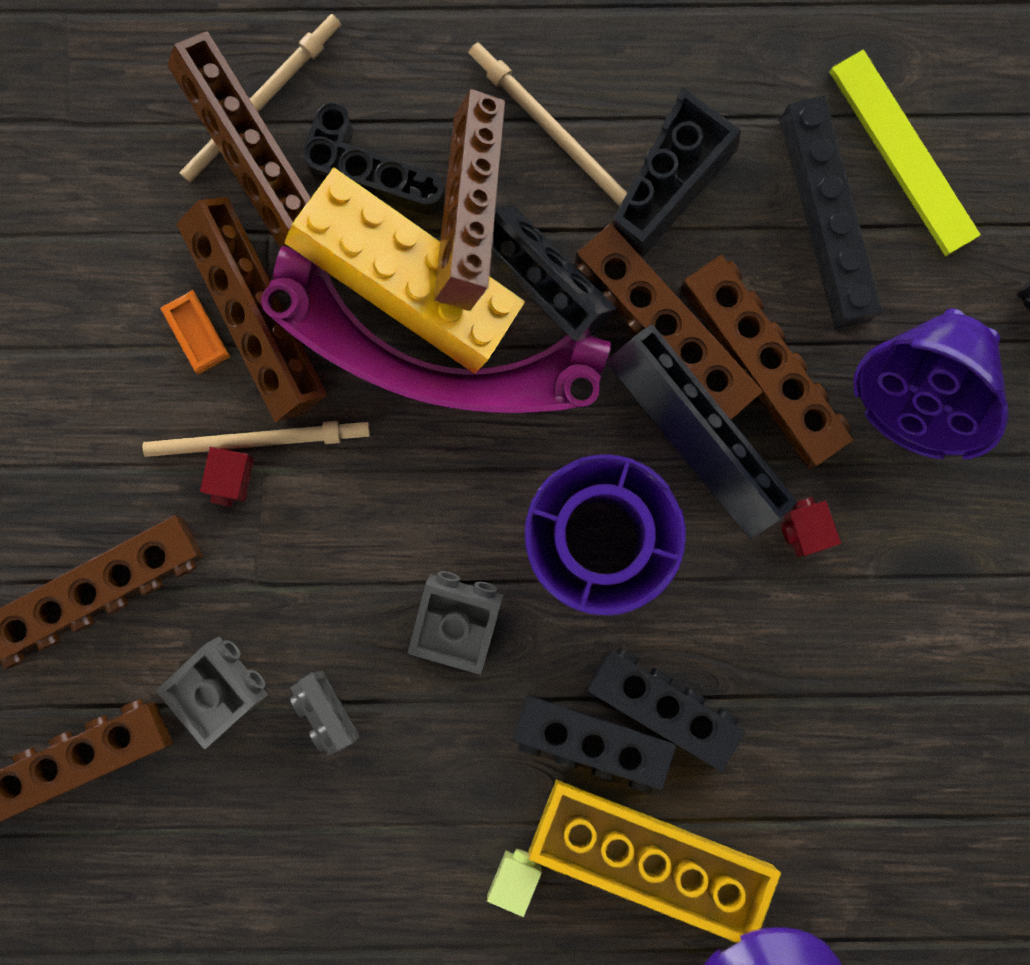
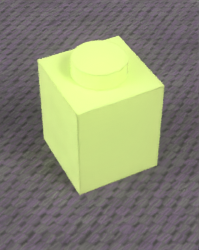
(514, 882)

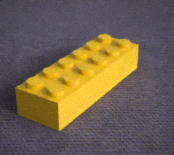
(396, 269)
(653, 862)

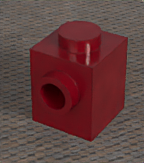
(226, 476)
(809, 527)

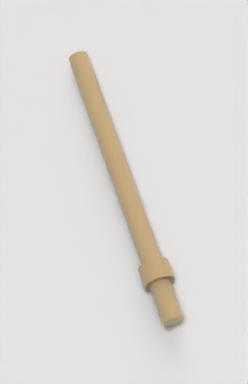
(310, 47)
(501, 76)
(330, 433)

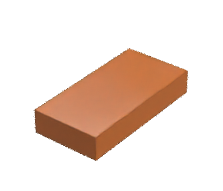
(195, 332)

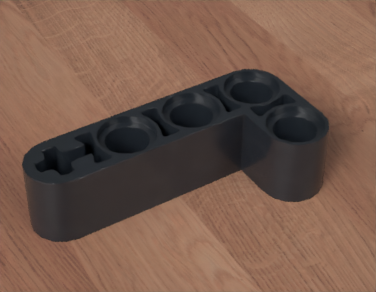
(378, 167)

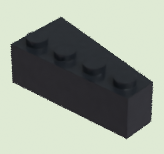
(677, 168)

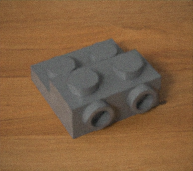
(455, 622)
(213, 691)
(323, 709)

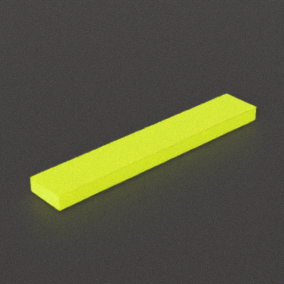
(904, 153)

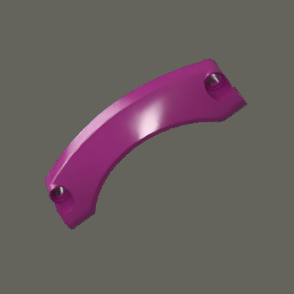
(331, 329)

